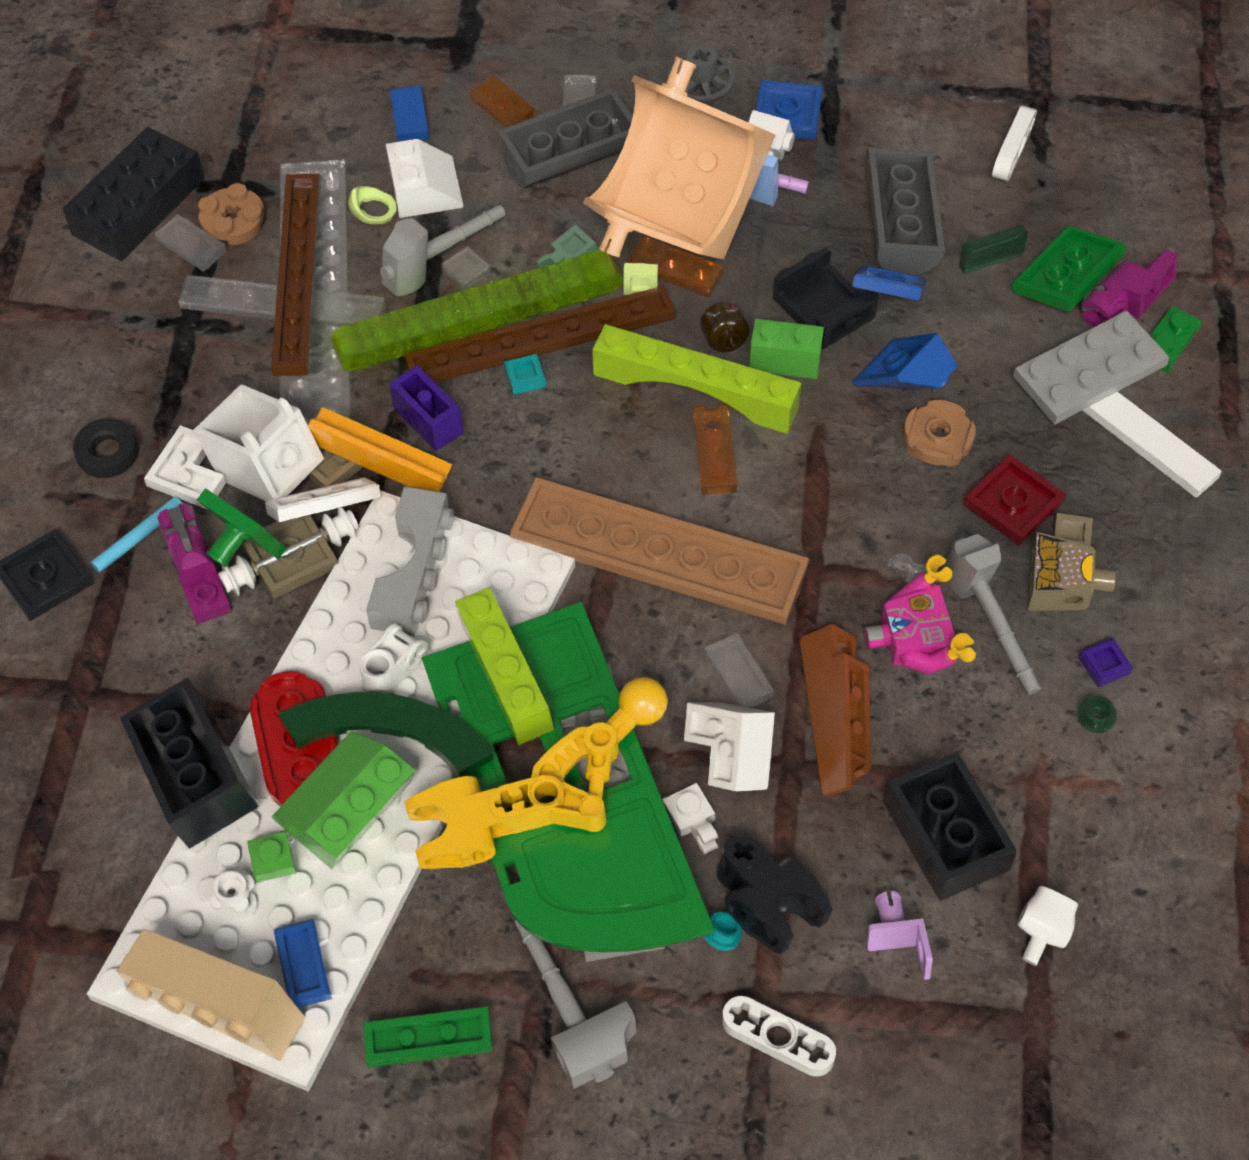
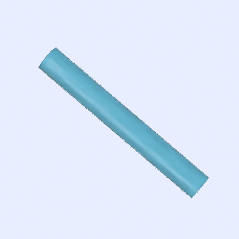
(131, 538)

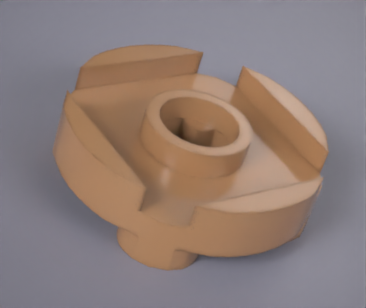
(227, 201)
(934, 449)

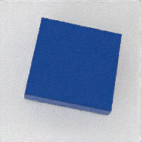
(792, 102)
(890, 282)

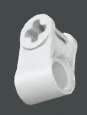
(395, 656)

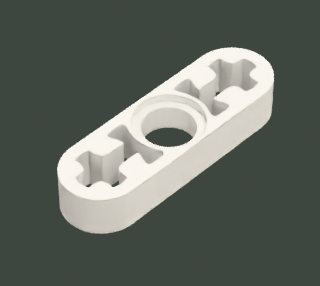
(1014, 143)
(810, 1041)

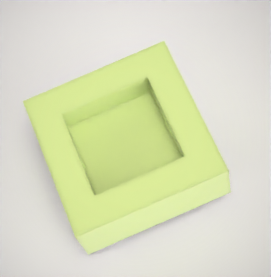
(639, 277)

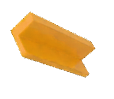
(378, 452)

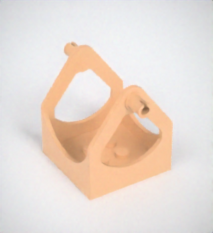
(680, 170)

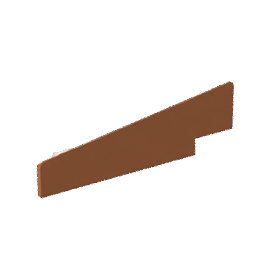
(838, 707)

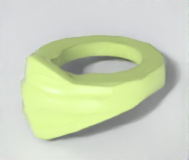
(366, 194)

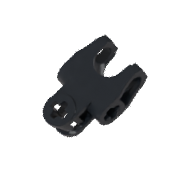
(765, 889)

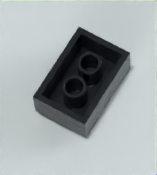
(949, 826)

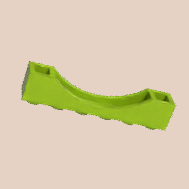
(757, 394)

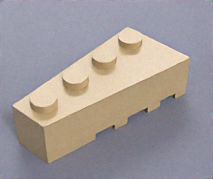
(212, 992)

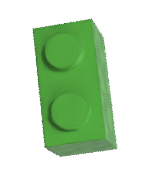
(786, 348)

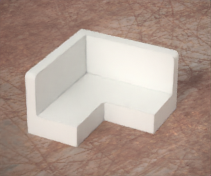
(738, 743)

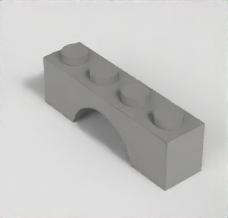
(401, 596)

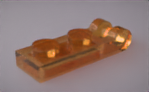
(678, 266)
(715, 451)

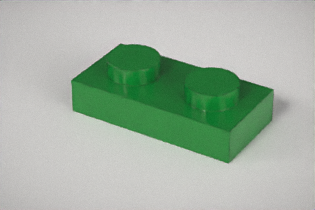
(1175, 334)

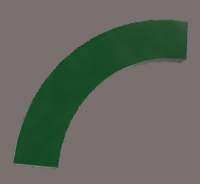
(392, 716)

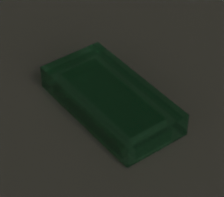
(993, 249)

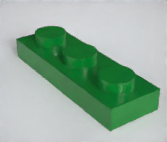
(427, 1037)

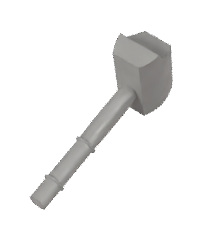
(408, 250)
(972, 567)
(589, 1046)

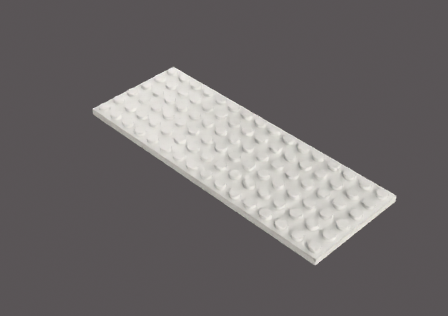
(370, 884)

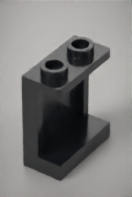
(820, 296)

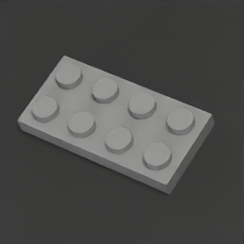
(1090, 367)

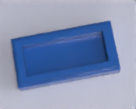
(409, 113)
(302, 963)

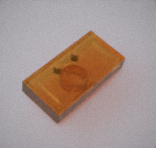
(502, 102)

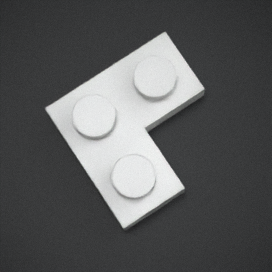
(178, 469)

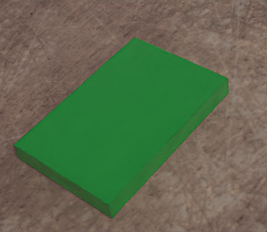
(1068, 268)

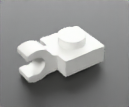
(692, 814)

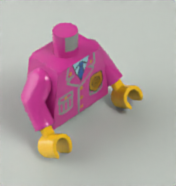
(919, 626)

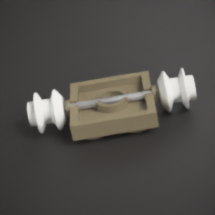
(303, 560)

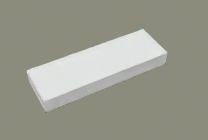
(322, 499)

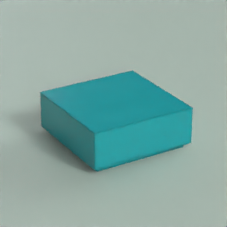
(525, 374)

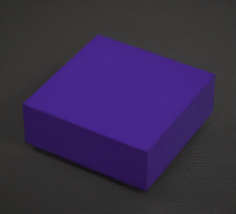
(1105, 662)

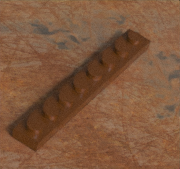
(296, 276)
(541, 334)

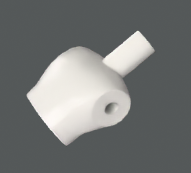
(1049, 920)

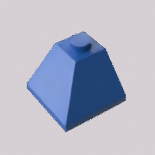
(909, 364)

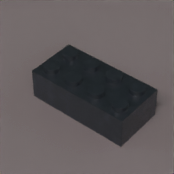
(134, 193)
(188, 763)

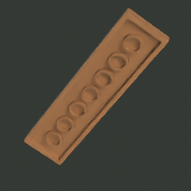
(662, 550)

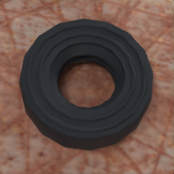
(111, 465)

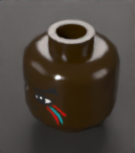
(724, 324)

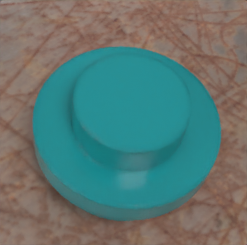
(726, 932)

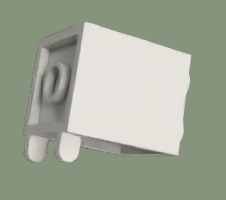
(259, 443)

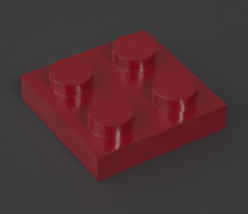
(1014, 499)

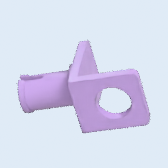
(899, 933)

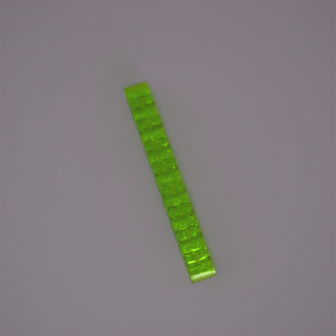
(475, 310)

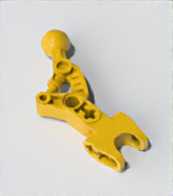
(479, 816)

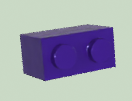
(426, 408)

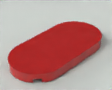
(281, 761)

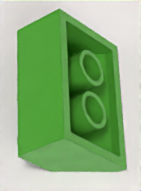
(344, 797)

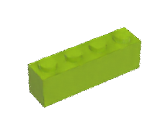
(504, 666)

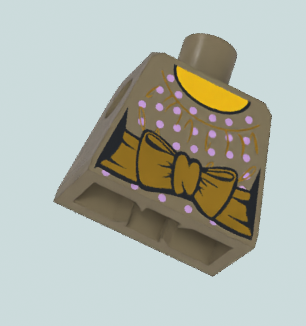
(1064, 575)

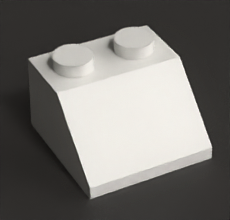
(422, 178)

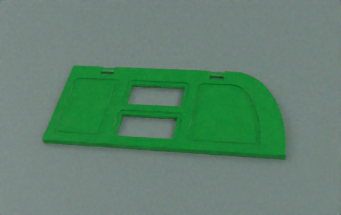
(578, 886)

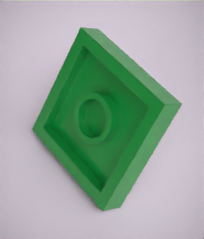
(238, 528)

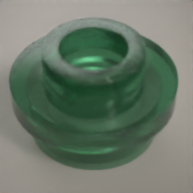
(1101, 706)

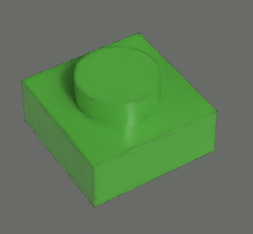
(271, 857)

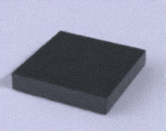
(43, 574)

